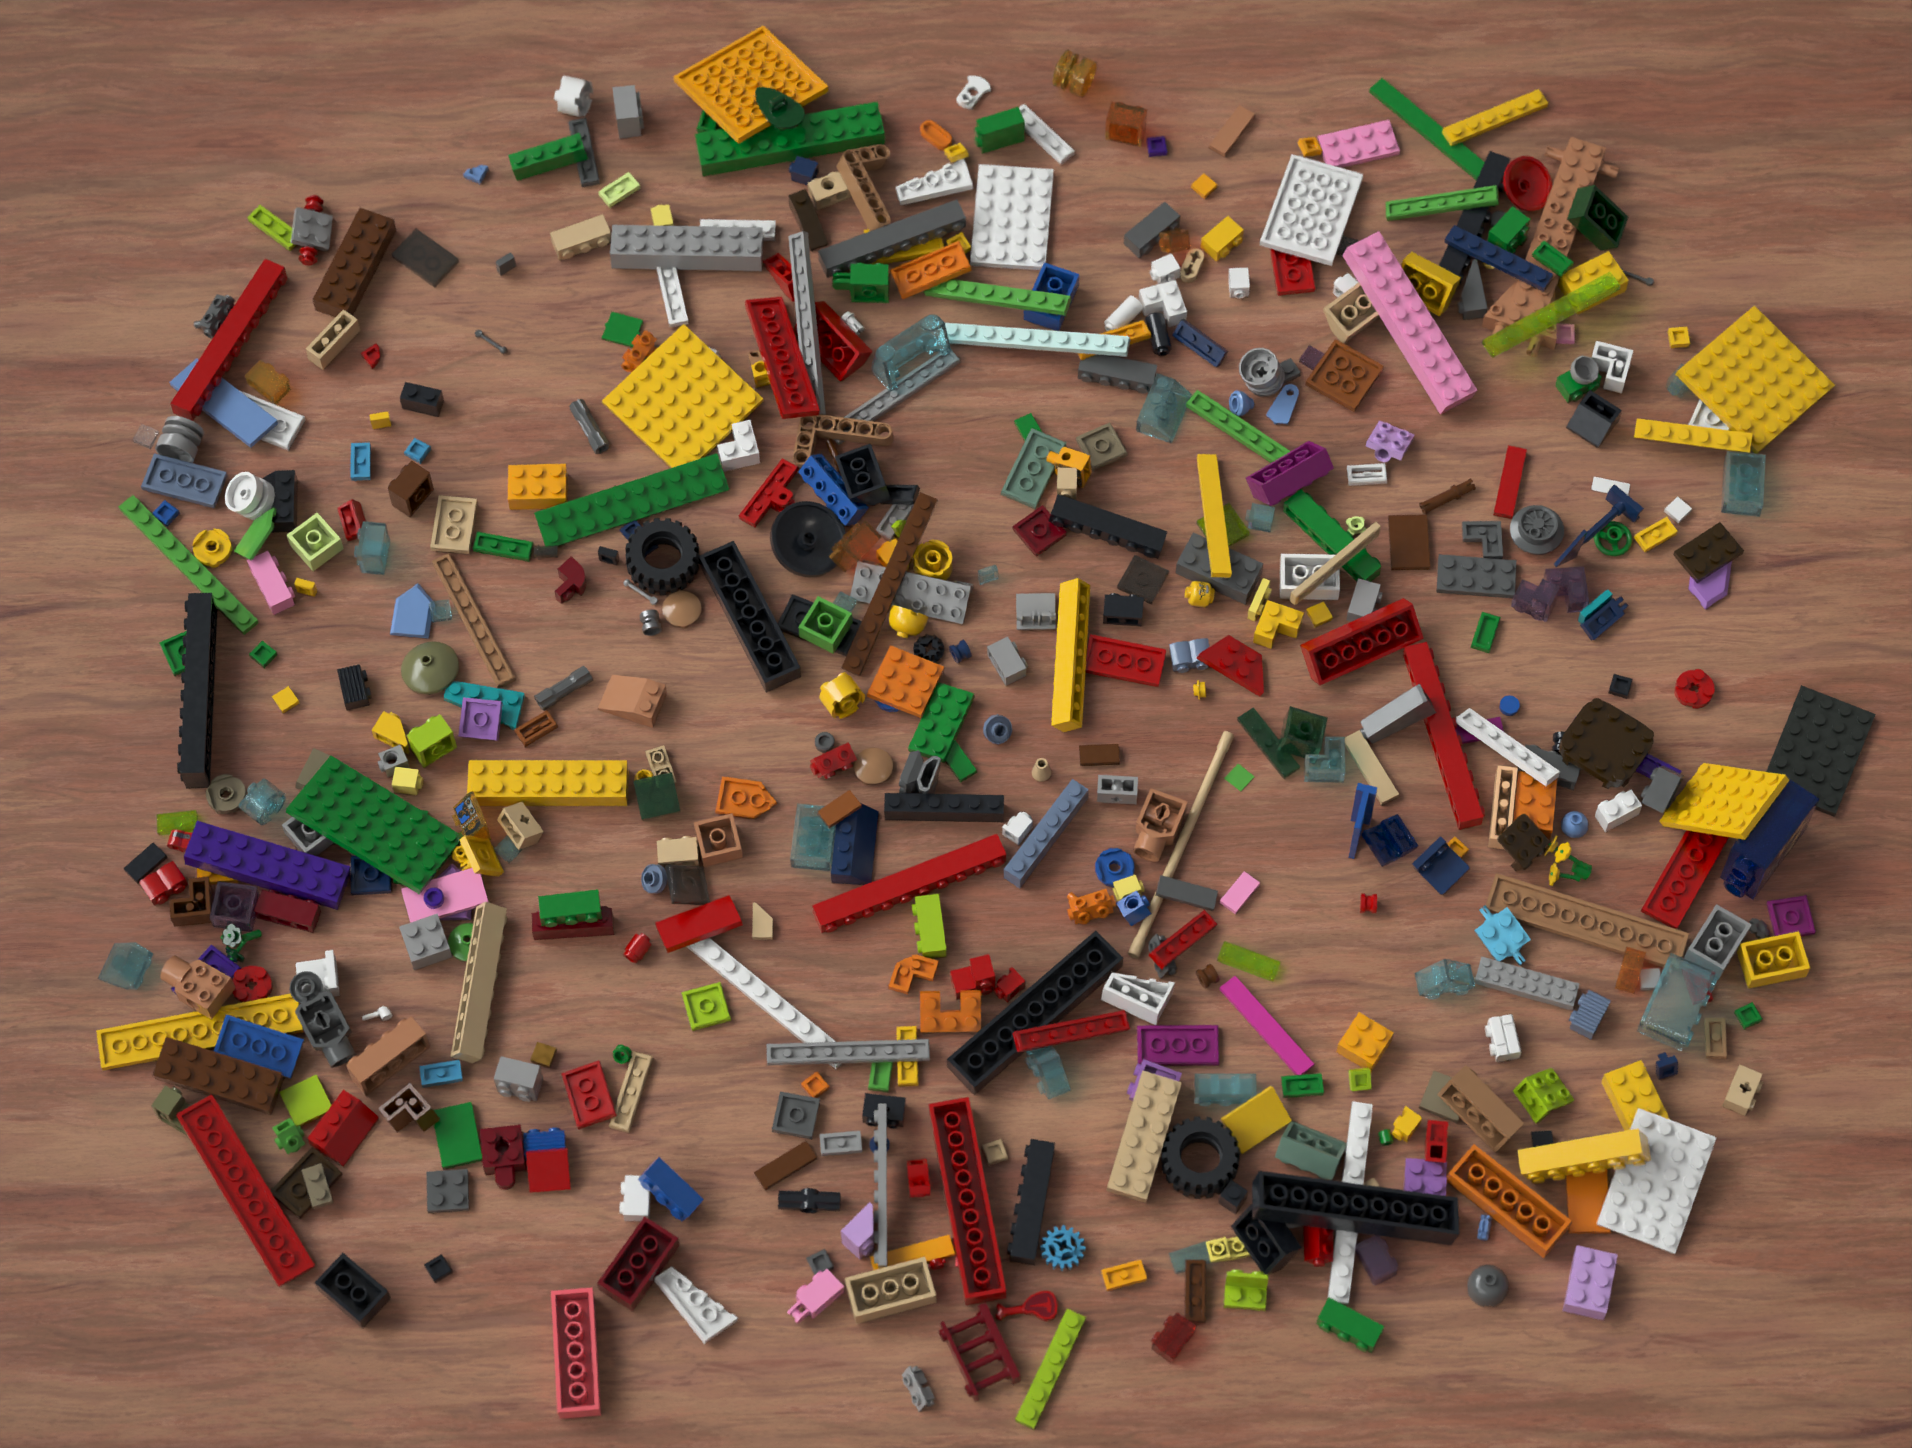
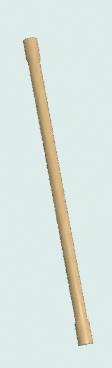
(1222, 748)

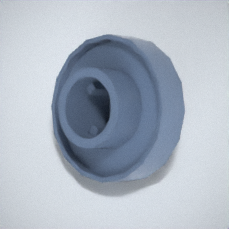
(997, 729)
(654, 878)

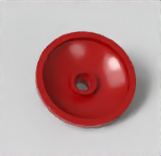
(1534, 183)

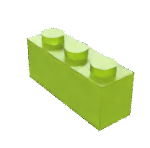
(929, 926)

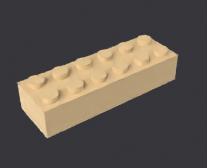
(1143, 1136)

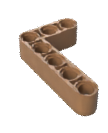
(853, 170)
(836, 432)

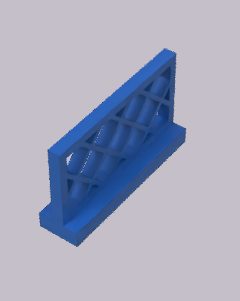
(1361, 812)

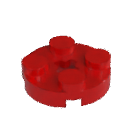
(1691, 698)
(251, 974)

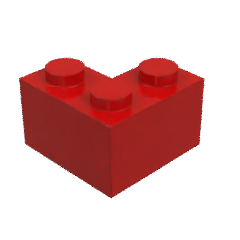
(977, 976)

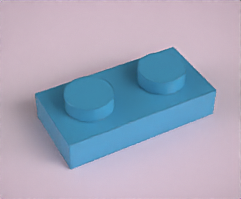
(360, 461)
(441, 1073)

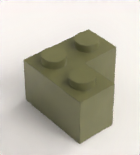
(168, 1104)

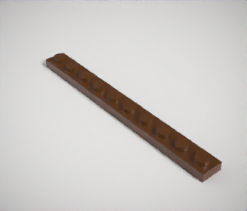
(889, 584)

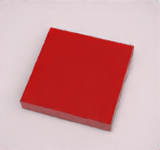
(548, 1170)

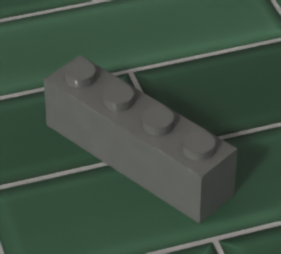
(1118, 372)

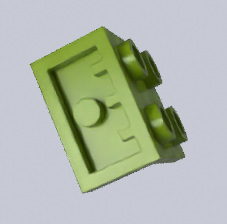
(1542, 1094)
(1245, 1290)

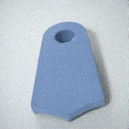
(1283, 406)

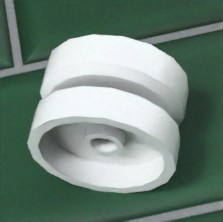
(249, 495)

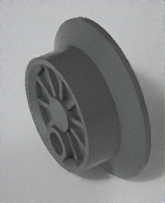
(1537, 529)

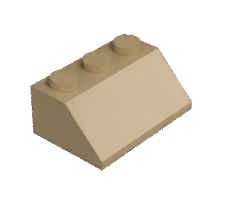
(1350, 313)

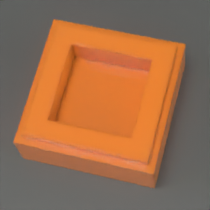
(815, 1085)

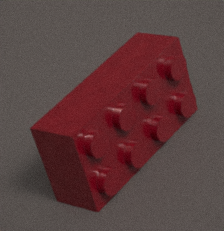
(638, 1263)

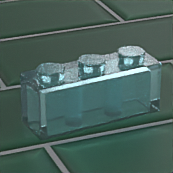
(1224, 1089)

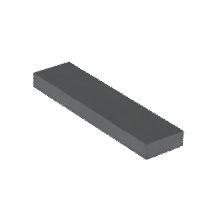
(587, 168)

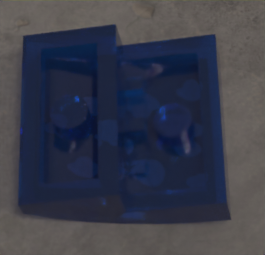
(1390, 840)

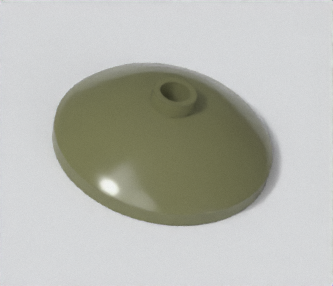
(434, 674)

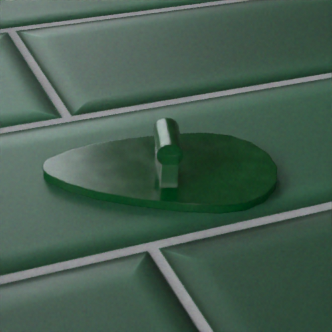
(779, 108)

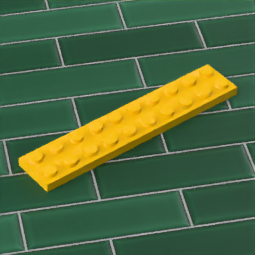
(144, 1040)

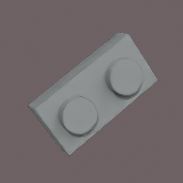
(840, 1143)

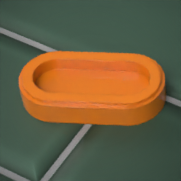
(935, 135)

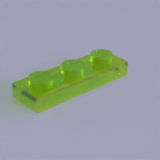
(1248, 961)

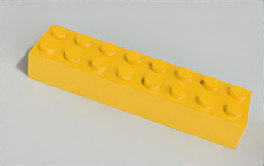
(549, 782)

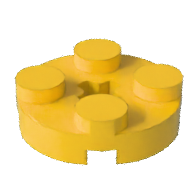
(214, 557)

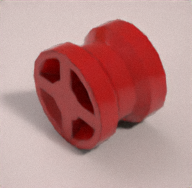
(1368, 903)

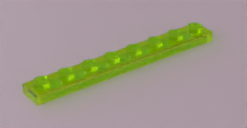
(1551, 314)

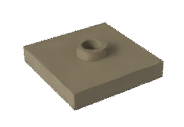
(1102, 446)
(1432, 1102)

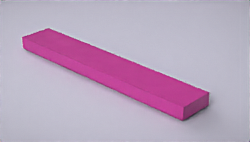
(1266, 1026)

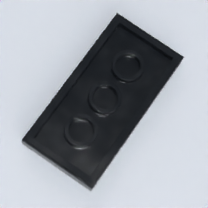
(795, 613)

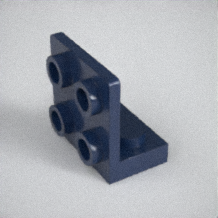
(1440, 866)

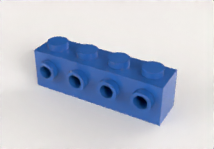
(831, 489)

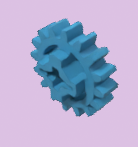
(1070, 1251)

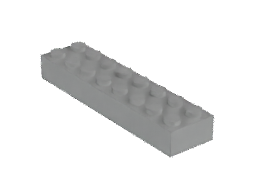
(1526, 983)

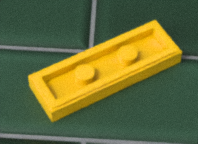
(907, 1069)

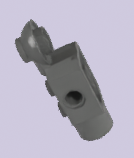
(322, 1019)

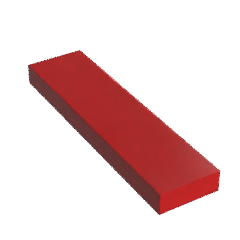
(1510, 482)
(1182, 939)

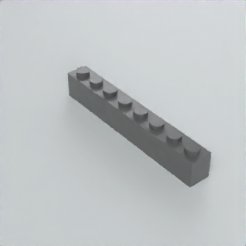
(892, 238)

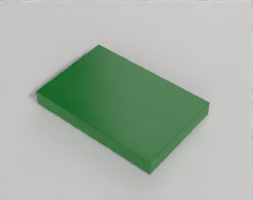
(457, 1136)

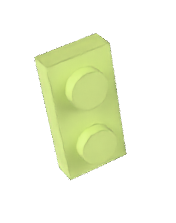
(619, 190)

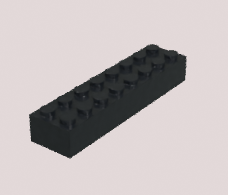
(750, 616)

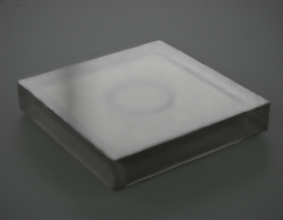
(1143, 579)
(687, 884)

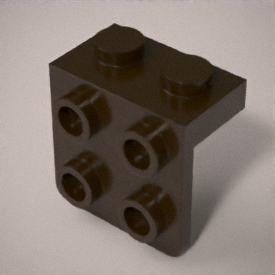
(1523, 842)

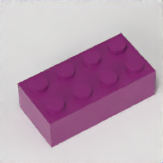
(1290, 473)

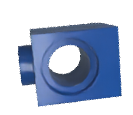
(1134, 907)

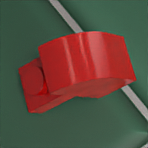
(1436, 1141)
(918, 1178)

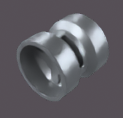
(650, 622)

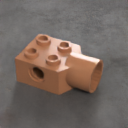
(1158, 824)
(198, 984)

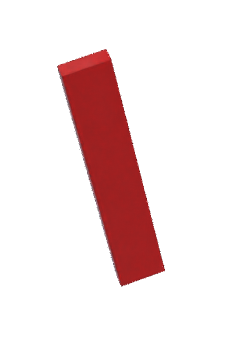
(1071, 1031)

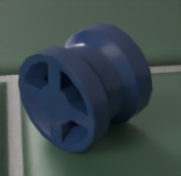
(960, 651)

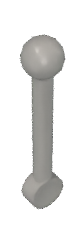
(653, 600)

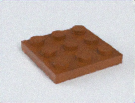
(1344, 375)

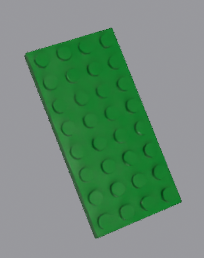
(374, 824)

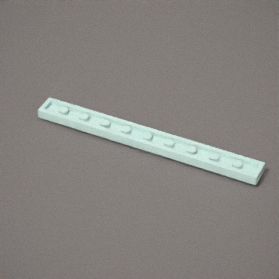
(1038, 339)

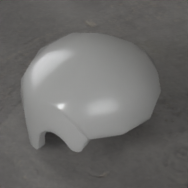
(1584, 370)

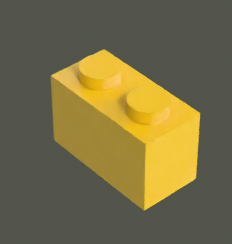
(1222, 239)

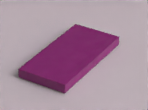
(1178, 1045)

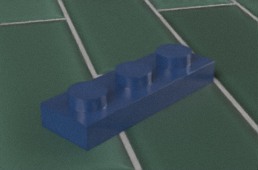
(1200, 343)

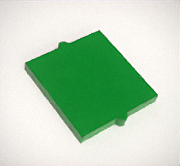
(622, 329)

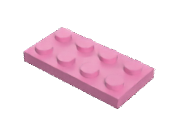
(1359, 144)

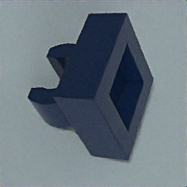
(1666, 1066)

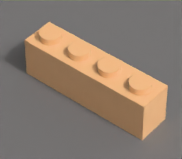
(1502, 803)

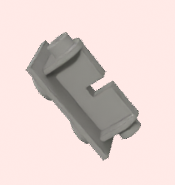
(913, 1379)

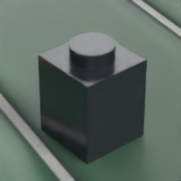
(1233, 1197)

